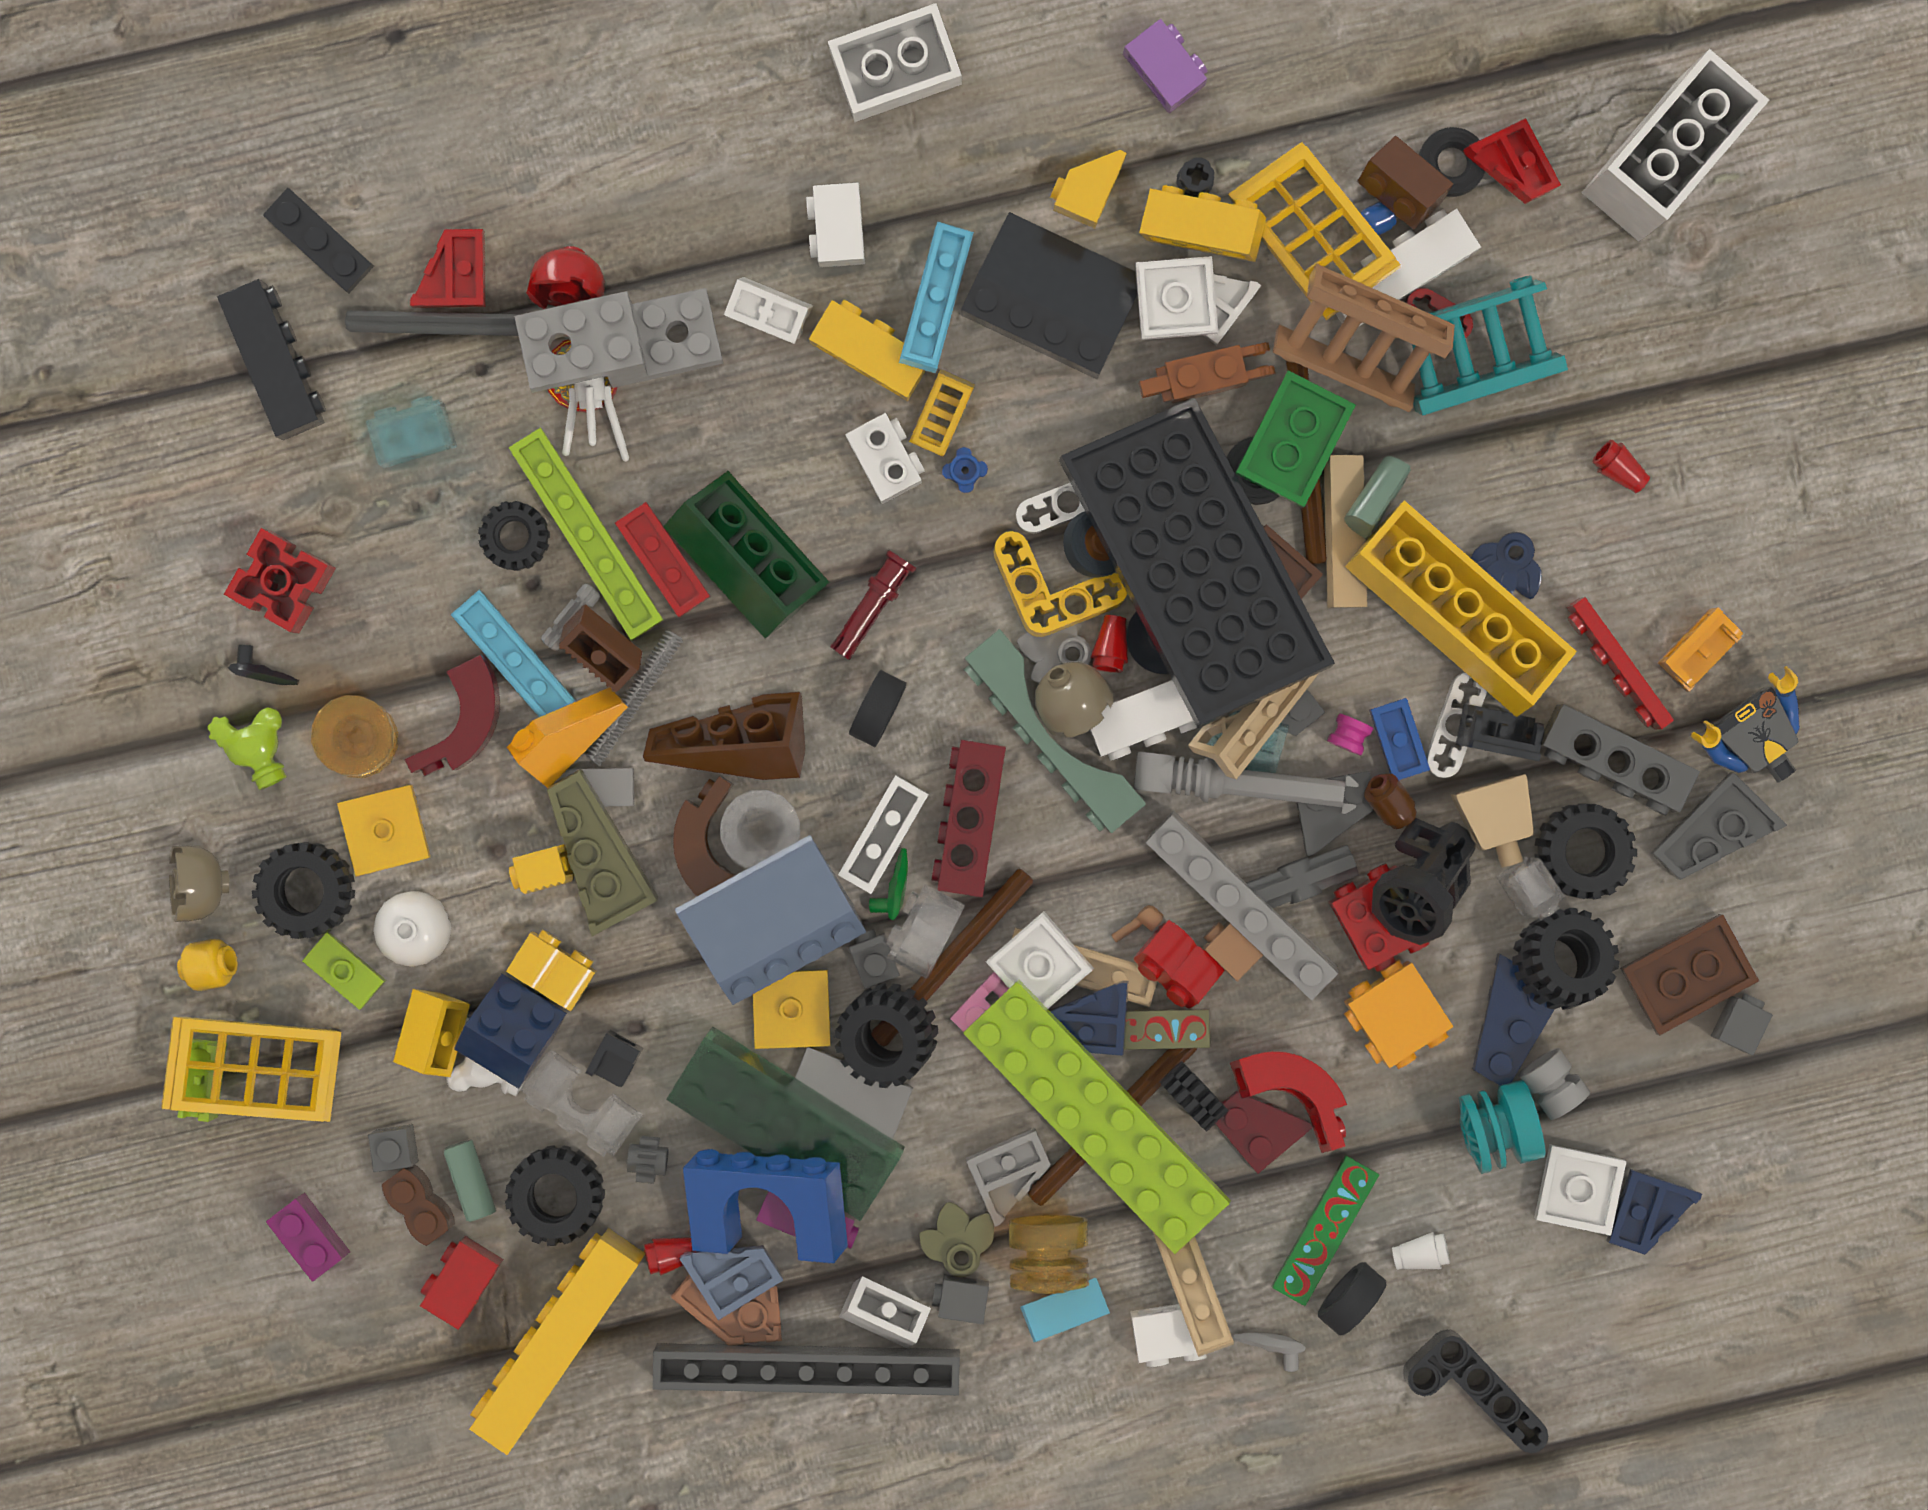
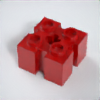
(257, 585)

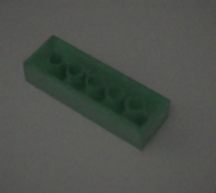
(782, 1116)

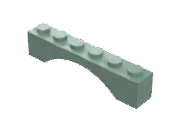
(1105, 793)

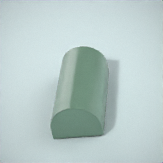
(1377, 496)
(469, 1180)

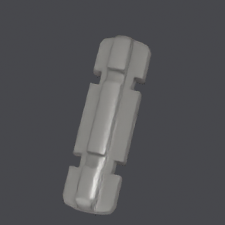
(586, 595)

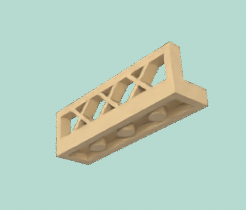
(1247, 730)

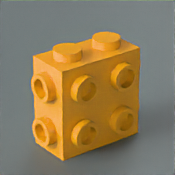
(1397, 1015)

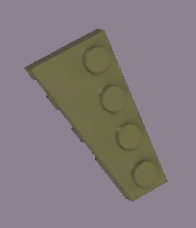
(602, 863)

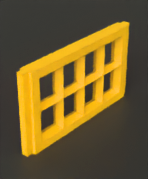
(1280, 170)
(179, 1064)

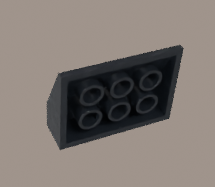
(1052, 295)

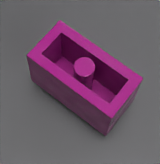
(308, 1237)

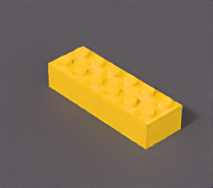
(1461, 609)
(562, 1333)

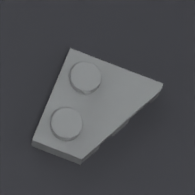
(1008, 1171)

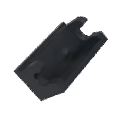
(1500, 732)

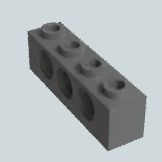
(1674, 776)

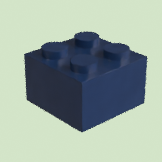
(510, 1031)

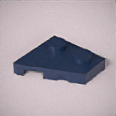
(1648, 1210)

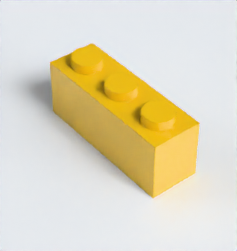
(1203, 223)
(865, 348)

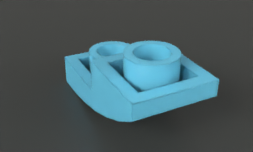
(1064, 1310)

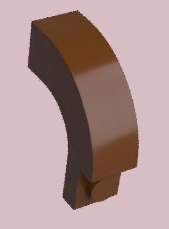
(691, 843)

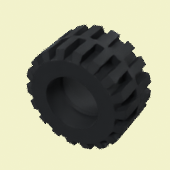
(1617, 843)
(272, 897)
(1591, 949)
(870, 1058)
(532, 1218)

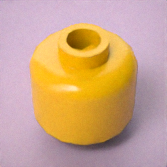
(207, 964)

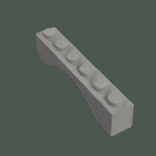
(1241, 906)

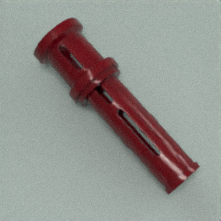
(882, 589)

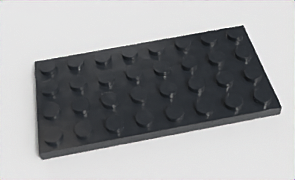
(1196, 562)

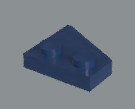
(1098, 1019)

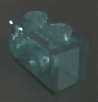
(410, 432)

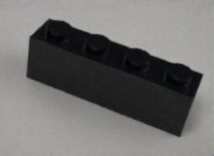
(271, 359)

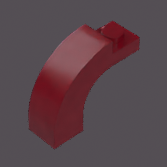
(477, 721)

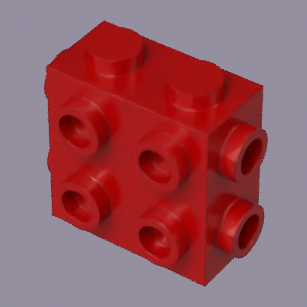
(1365, 932)

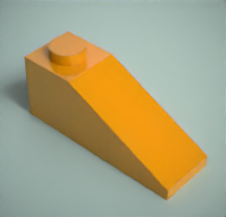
(562, 736)

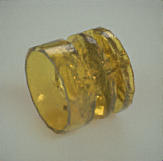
(345, 716)
(1048, 1256)

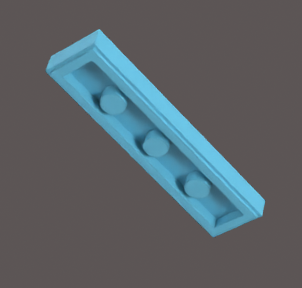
(936, 297)
(511, 655)

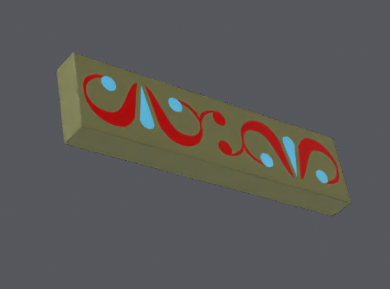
(1167, 1029)

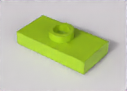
(344, 970)

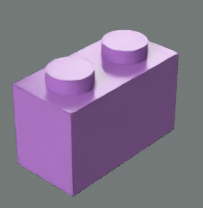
(1166, 65)

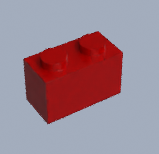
(460, 1282)

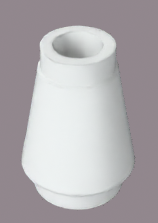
(1422, 1253)

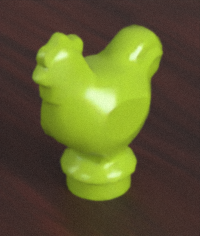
(252, 745)

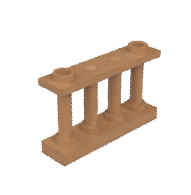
(1378, 310)

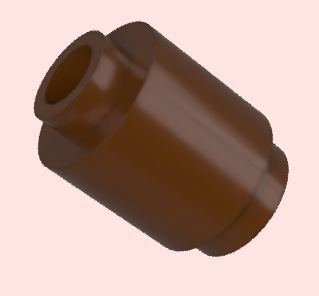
(1390, 801)

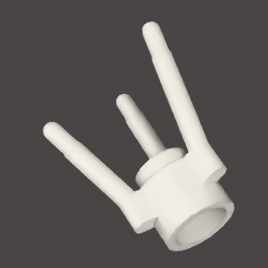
(590, 396)

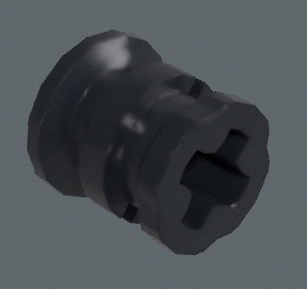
(1207, 173)

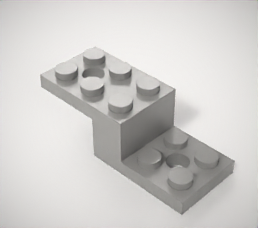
(618, 339)

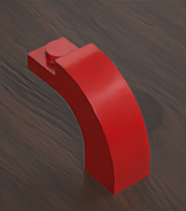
(1302, 1080)

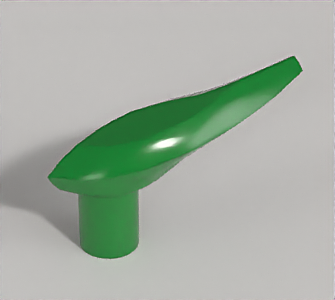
(897, 888)

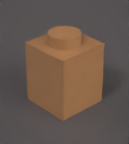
(1231, 949)

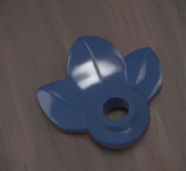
(1512, 573)

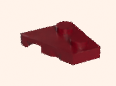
(1260, 1129)

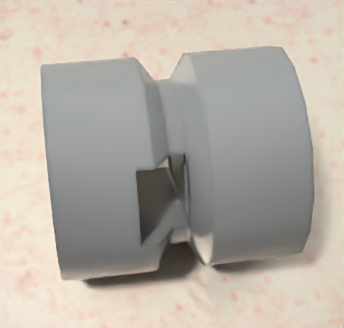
(1553, 1082)

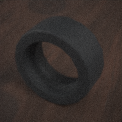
(877, 708)
(1352, 1298)

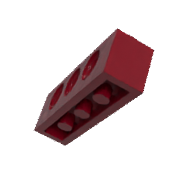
(971, 877)

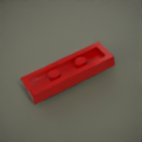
(662, 559)

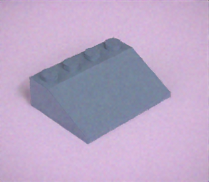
(771, 920)

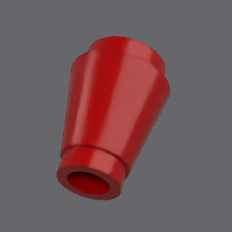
(1620, 466)
(1111, 645)
(665, 1253)

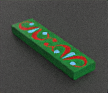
(1325, 1230)

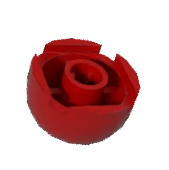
(565, 278)

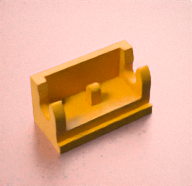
(1700, 648)

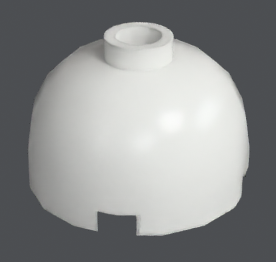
(412, 928)

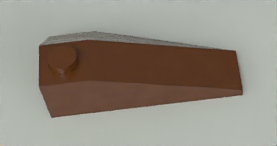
(748, 742)

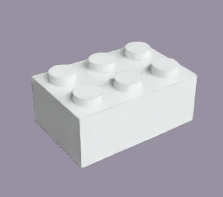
(895, 62)

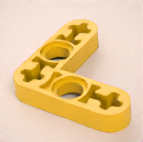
(1041, 598)

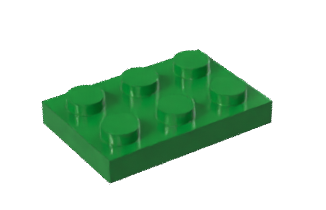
(1295, 439)

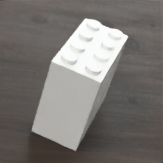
(1675, 146)

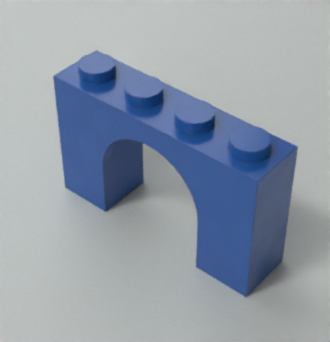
(806, 1187)

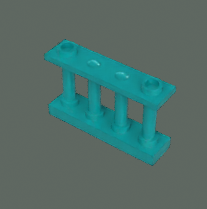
(1506, 372)

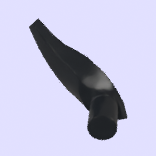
(258, 672)

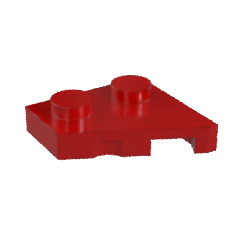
(1515, 161)

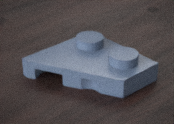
(731, 1278)

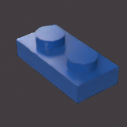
(1399, 739)

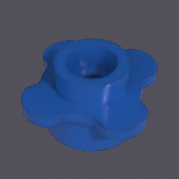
(965, 459)

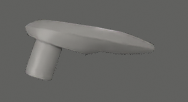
(1275, 1343)

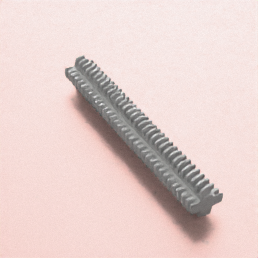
(636, 695)

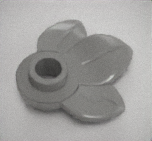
(1051, 649)

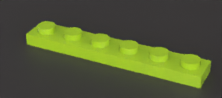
(586, 533)

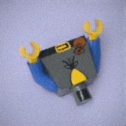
(1757, 731)

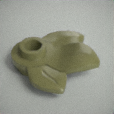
(958, 1233)

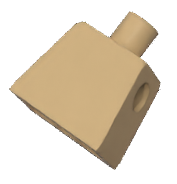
(1498, 816)

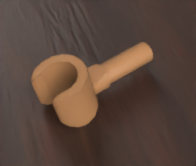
(1148, 916)

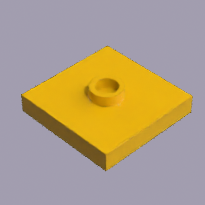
(384, 830)
(793, 1012)

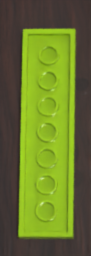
(1097, 1116)

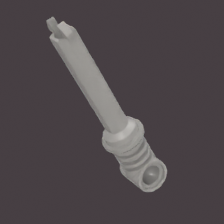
(1207, 780)

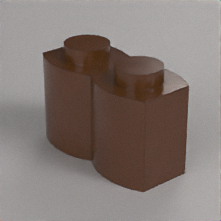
(424, 1212)

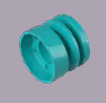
(1502, 1126)

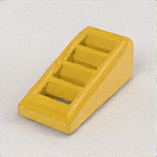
(953, 382)

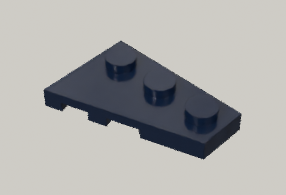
(1509, 1025)

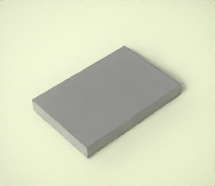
(874, 1105)

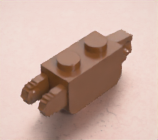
(1206, 374)

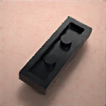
(318, 240)

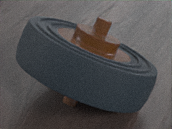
(1085, 549)

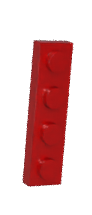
(1627, 677)

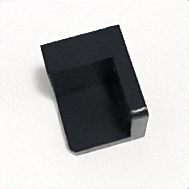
(614, 1059)

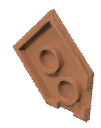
(750, 1323)

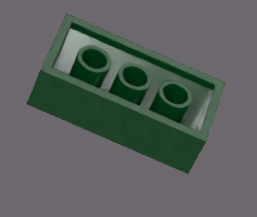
(746, 554)

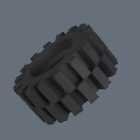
(493, 525)
(1193, 1096)

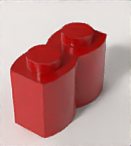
(1178, 965)

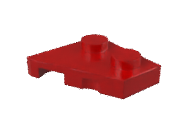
(455, 272)

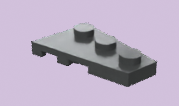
(1716, 827)

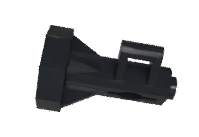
(1427, 888)

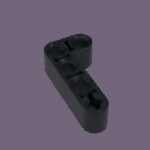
(1483, 1394)

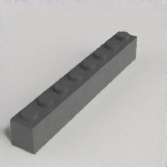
(806, 1369)

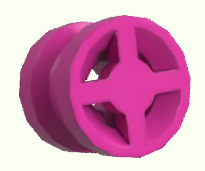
(1350, 734)

